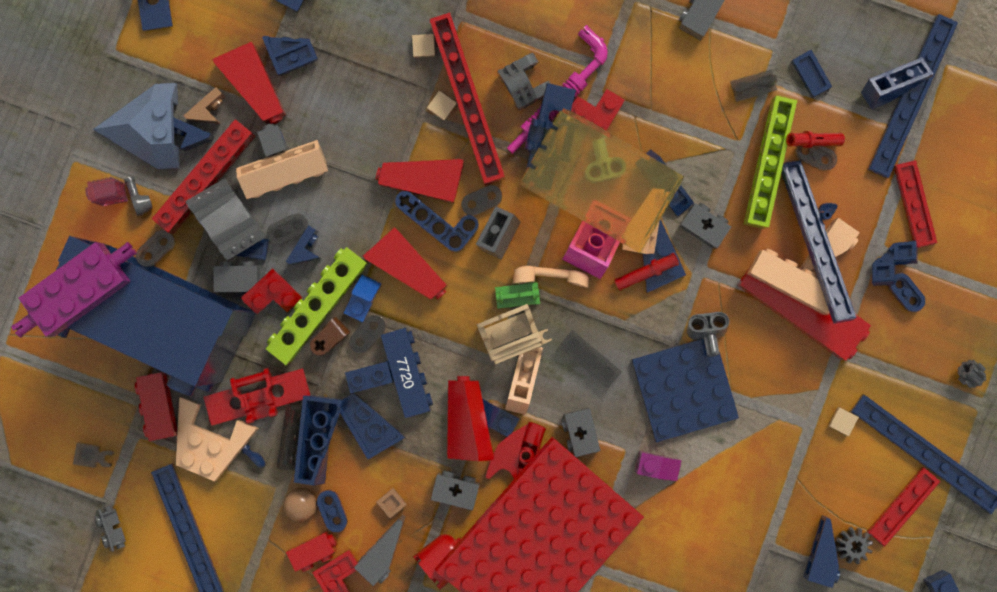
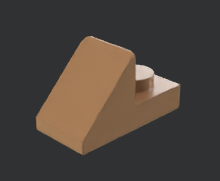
(201, 111)

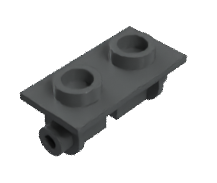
(106, 521)

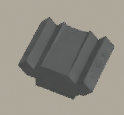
(226, 219)

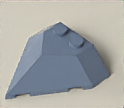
(147, 126)

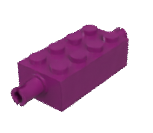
(74, 289)

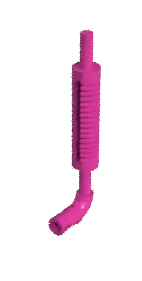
(575, 81)

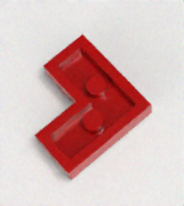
(603, 113)
(271, 288)
(331, 574)

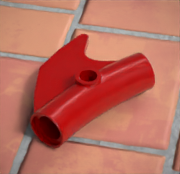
(509, 451)

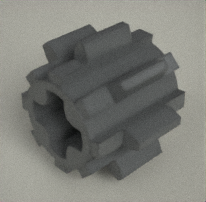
(971, 373)

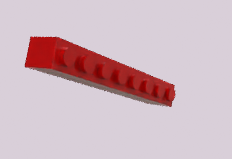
(467, 99)

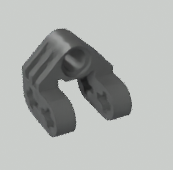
(518, 83)

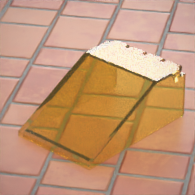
(602, 180)

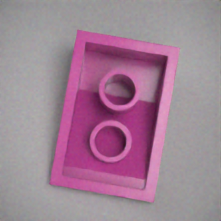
(591, 250)

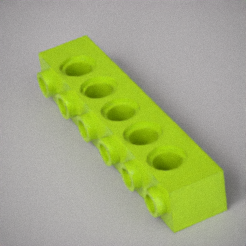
(770, 162)
(276, 342)

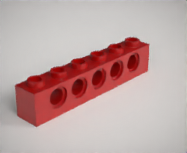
(204, 175)

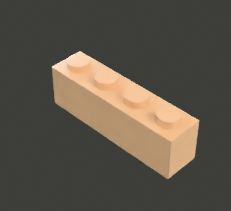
(282, 169)
(789, 280)

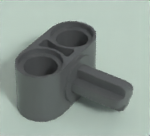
(709, 331)

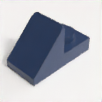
(194, 136)
(300, 252)
(499, 419)

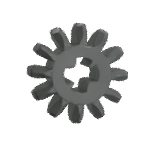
(861, 544)

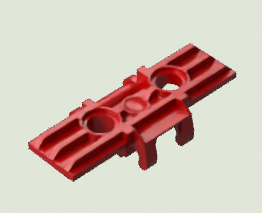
(259, 402)

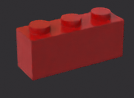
(156, 406)

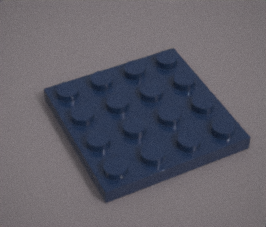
(684, 390)

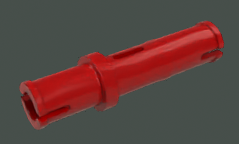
(809, 139)
(656, 267)

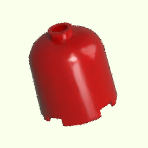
(433, 554)

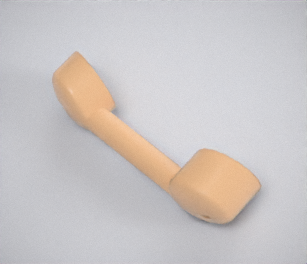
(527, 274)

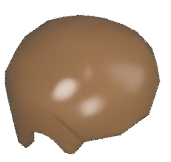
(300, 505)

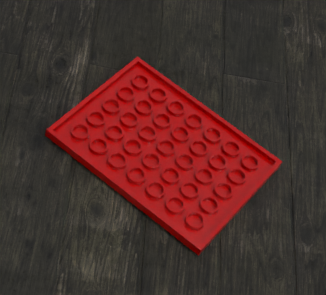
(542, 530)

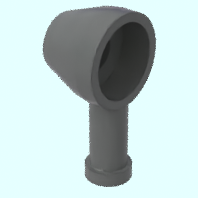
(140, 202)

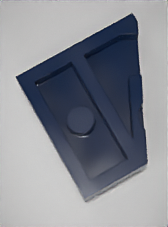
(289, 53)

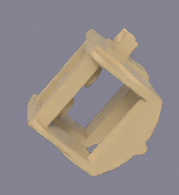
(509, 331)

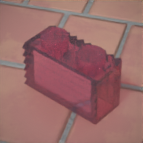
(106, 191)

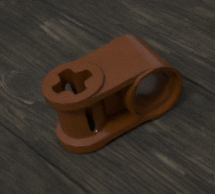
(332, 334)

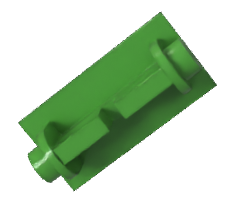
(517, 295)

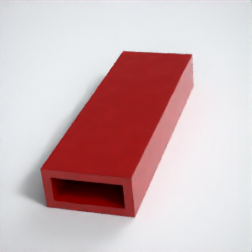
(836, 338)

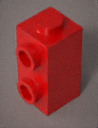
(312, 550)

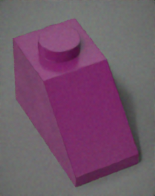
(657, 466)

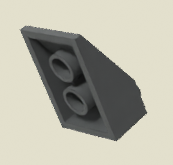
(377, 560)

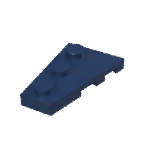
(662, 249)
(368, 427)

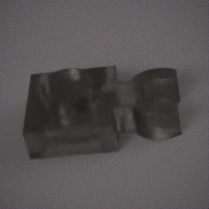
(89, 455)

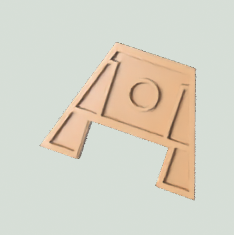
(204, 450)

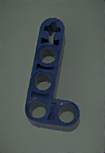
(433, 218)

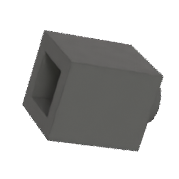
(272, 140)

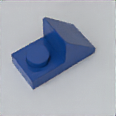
(362, 298)

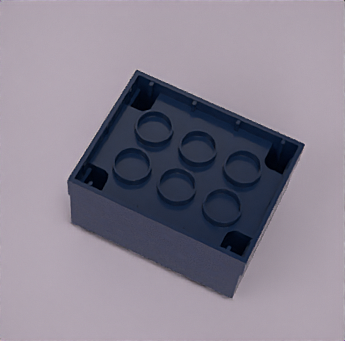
(165, 323)

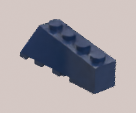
(316, 428)

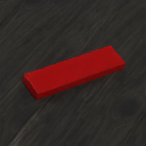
(915, 203)
(903, 506)

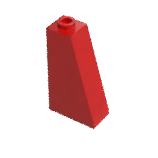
(248, 75)
(424, 178)
(403, 262)
(467, 423)

